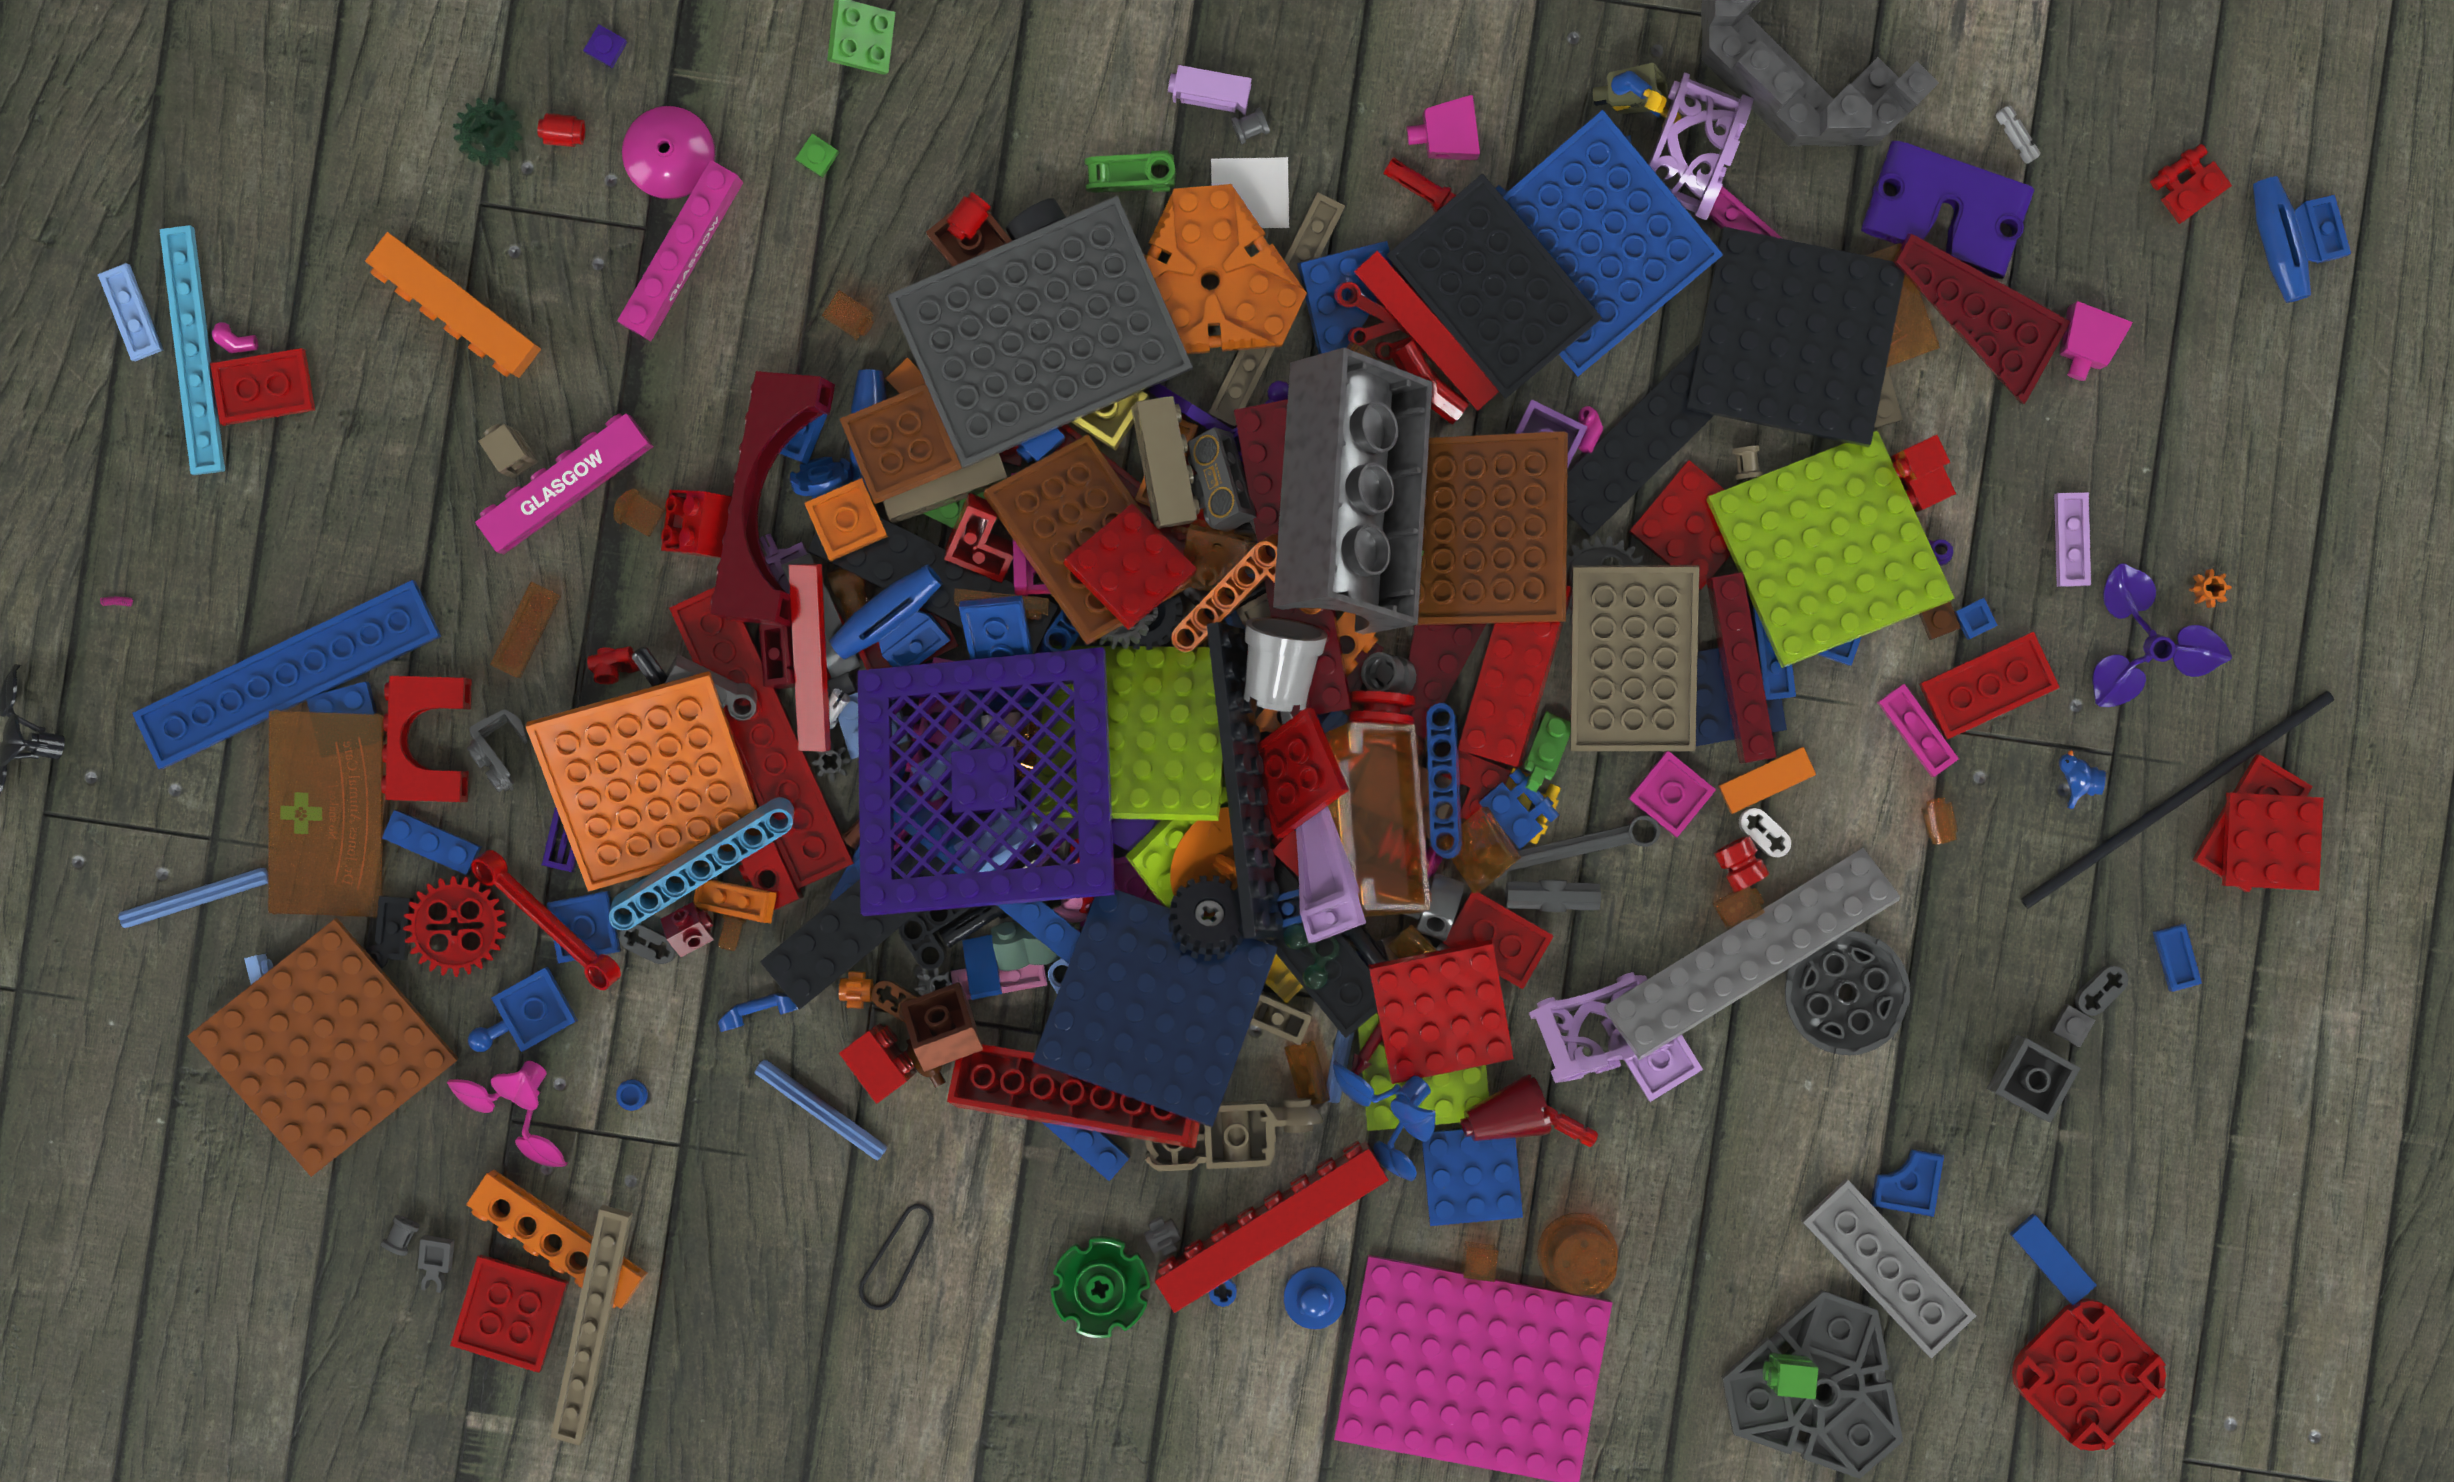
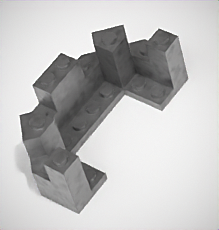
(1790, 97)

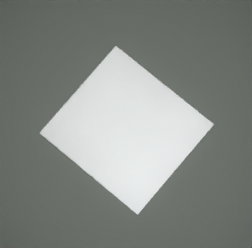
(1260, 184)

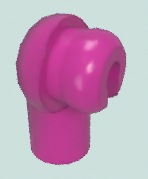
(230, 342)
(1591, 419)

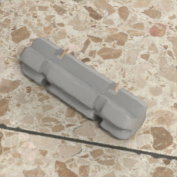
(2018, 134)

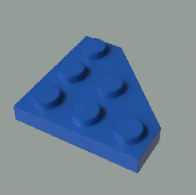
(1320, 278)

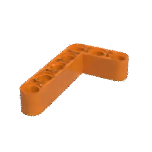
(1221, 604)

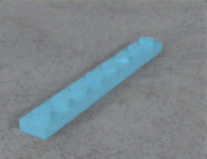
(192, 350)

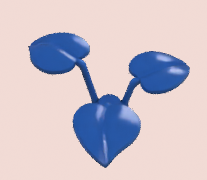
(1416, 1121)

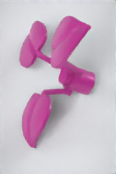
(520, 1089)

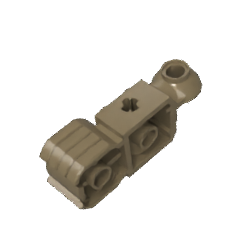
(1239, 1138)

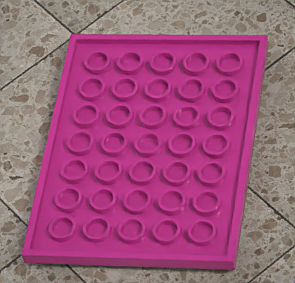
(1473, 1370)

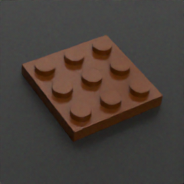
(900, 443)

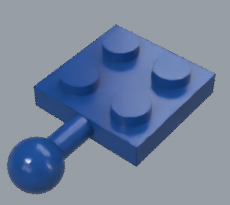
(529, 1011)

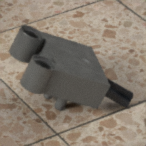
(682, 667)

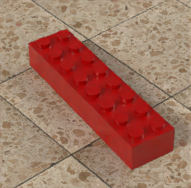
(1014, 1086)
(1269, 1226)

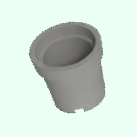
(1281, 661)

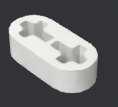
(1760, 838)

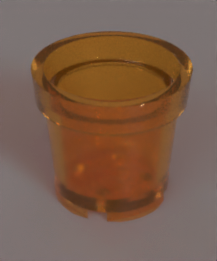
(1563, 1241)

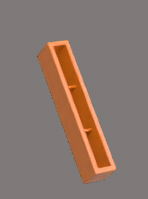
(453, 305)

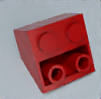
(695, 523)

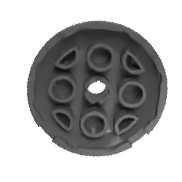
(1871, 1012)

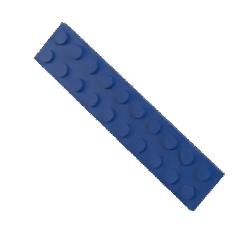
(286, 674)

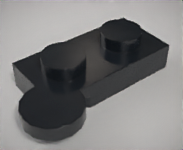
(389, 930)

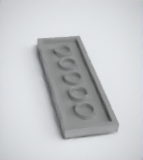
(1888, 1268)

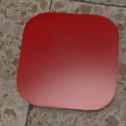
(2089, 1374)

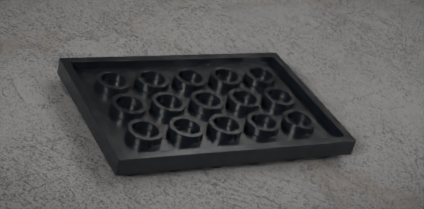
(1494, 286)

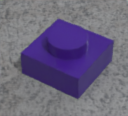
(605, 46)

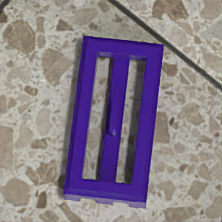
(571, 862)

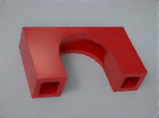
(407, 700)

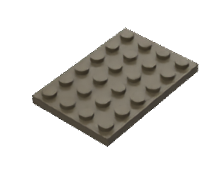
(1634, 657)

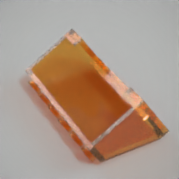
(1382, 816)

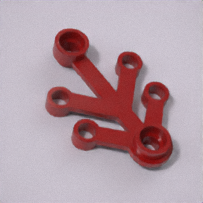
(1388, 325)

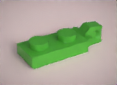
(1546, 749)

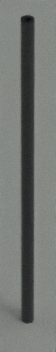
(2177, 799)

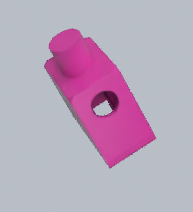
(1448, 130)
(2091, 338)

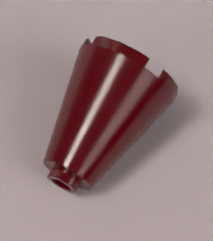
(1509, 1113)

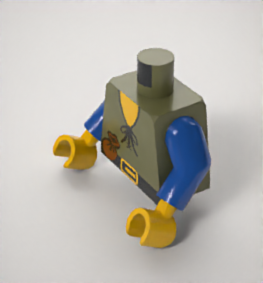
(1635, 91)

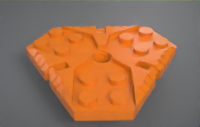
(1208, 235)

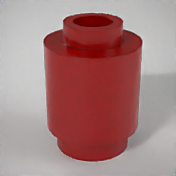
(561, 130)
(968, 216)

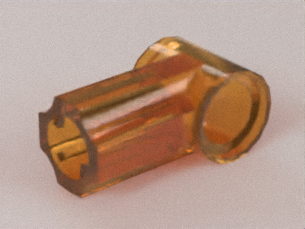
(849, 590)

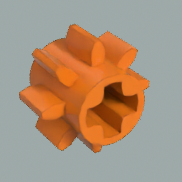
(2219, 588)
(855, 989)

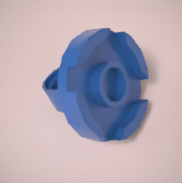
(820, 476)

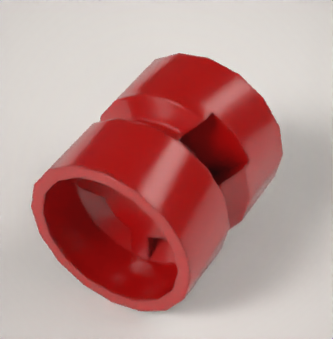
(1741, 863)

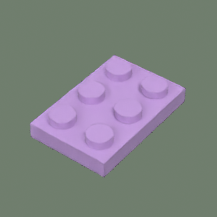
(1662, 1069)

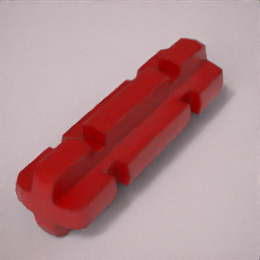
(1571, 1127)

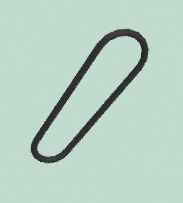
(881, 1252)

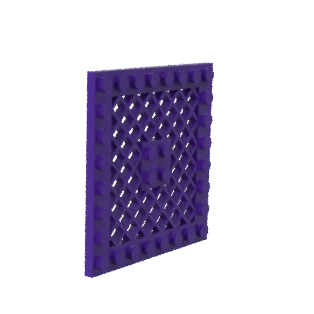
(984, 782)

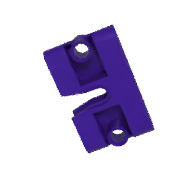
(1976, 195)

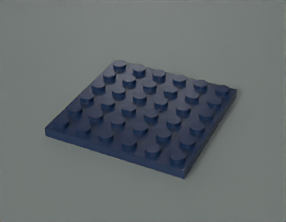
(1149, 1015)

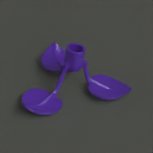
(2195, 655)

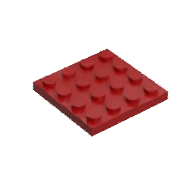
(1441, 1011)

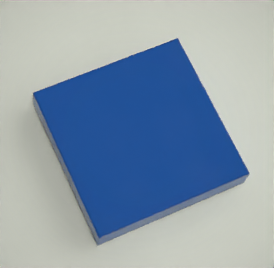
(589, 921)

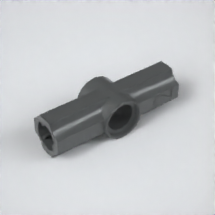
(1552, 895)

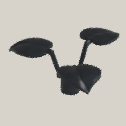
(39, 743)

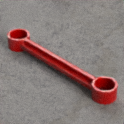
(599, 969)

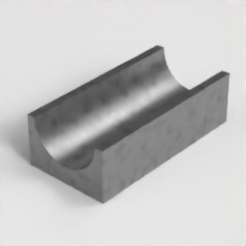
(1353, 490)

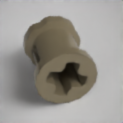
(1747, 462)

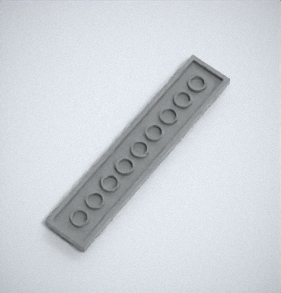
(1751, 953)

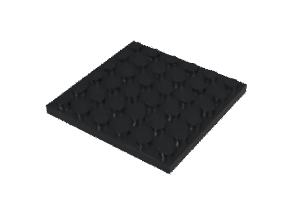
(1796, 337)

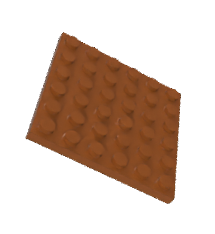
(1495, 529)
(323, 1047)

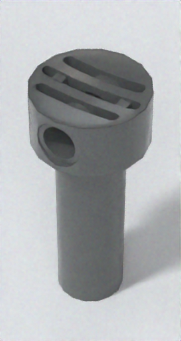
(1443, 907)

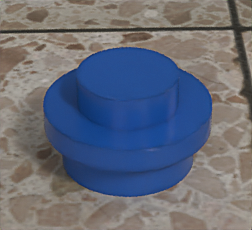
(631, 1095)

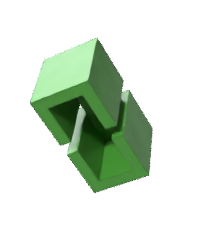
(1791, 1375)

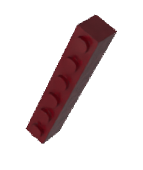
(1741, 668)

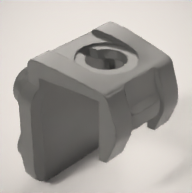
(484, 755)

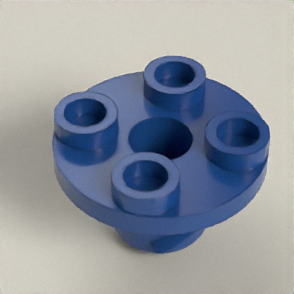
(1314, 1297)

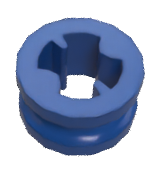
(1215, 1298)

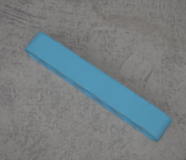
(695, 876)

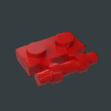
(2195, 192)

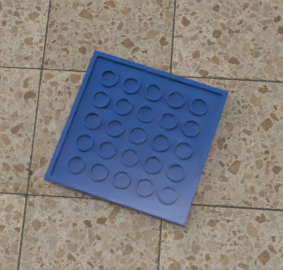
(1611, 232)

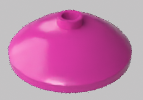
(676, 171)

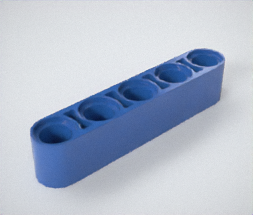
(1444, 765)

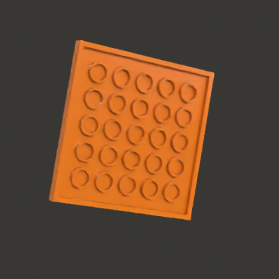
(642, 777)

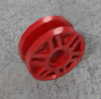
(1381, 707)

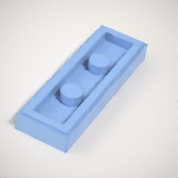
(130, 312)

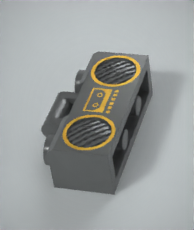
(1220, 480)

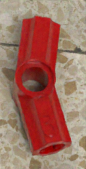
(1443, 398)

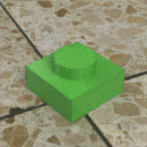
(817, 155)

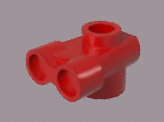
(610, 662)

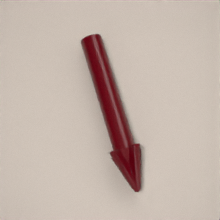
(1361, 1061)

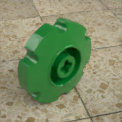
(1097, 1311)

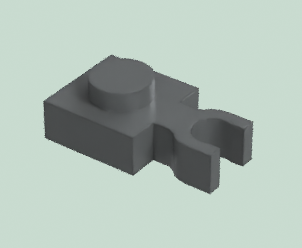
(435, 1257)

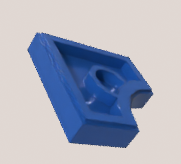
(1912, 1186)

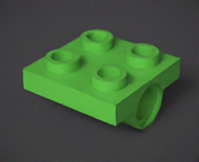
(861, 36)

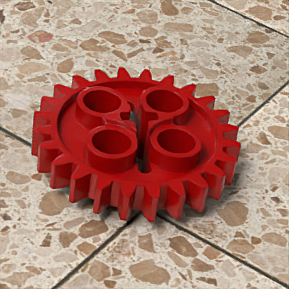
(456, 954)

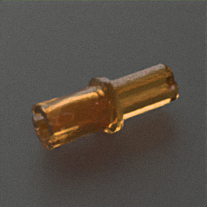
(730, 932)

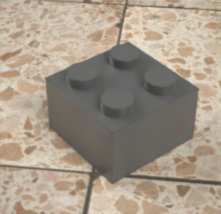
(2033, 1078)

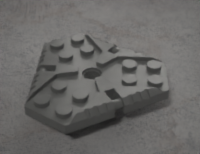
(1853, 1421)

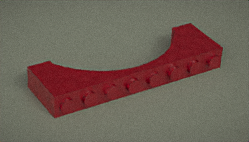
(776, 413)

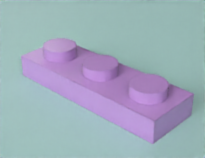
(2072, 539)

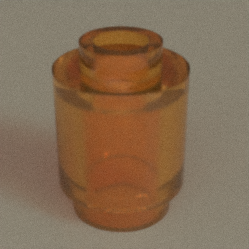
(1939, 821)

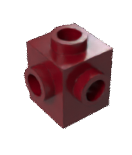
(687, 929)

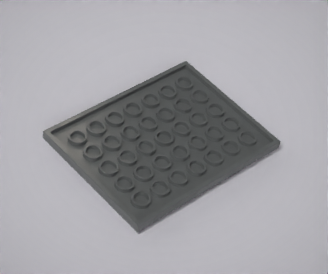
(1040, 332)

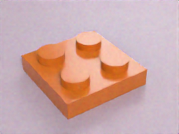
(845, 519)

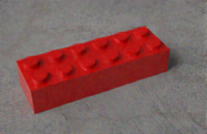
(1510, 689)

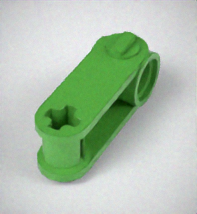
(1130, 172)

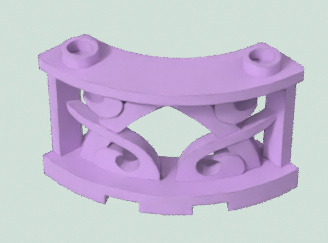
(1731, 116)
(1569, 1059)

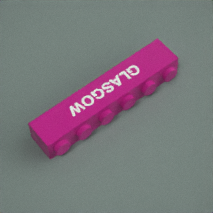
(680, 250)
(564, 483)

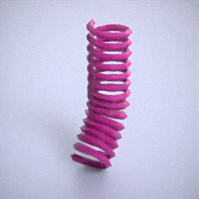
(117, 600)

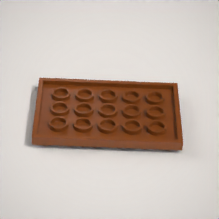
(1053, 512)

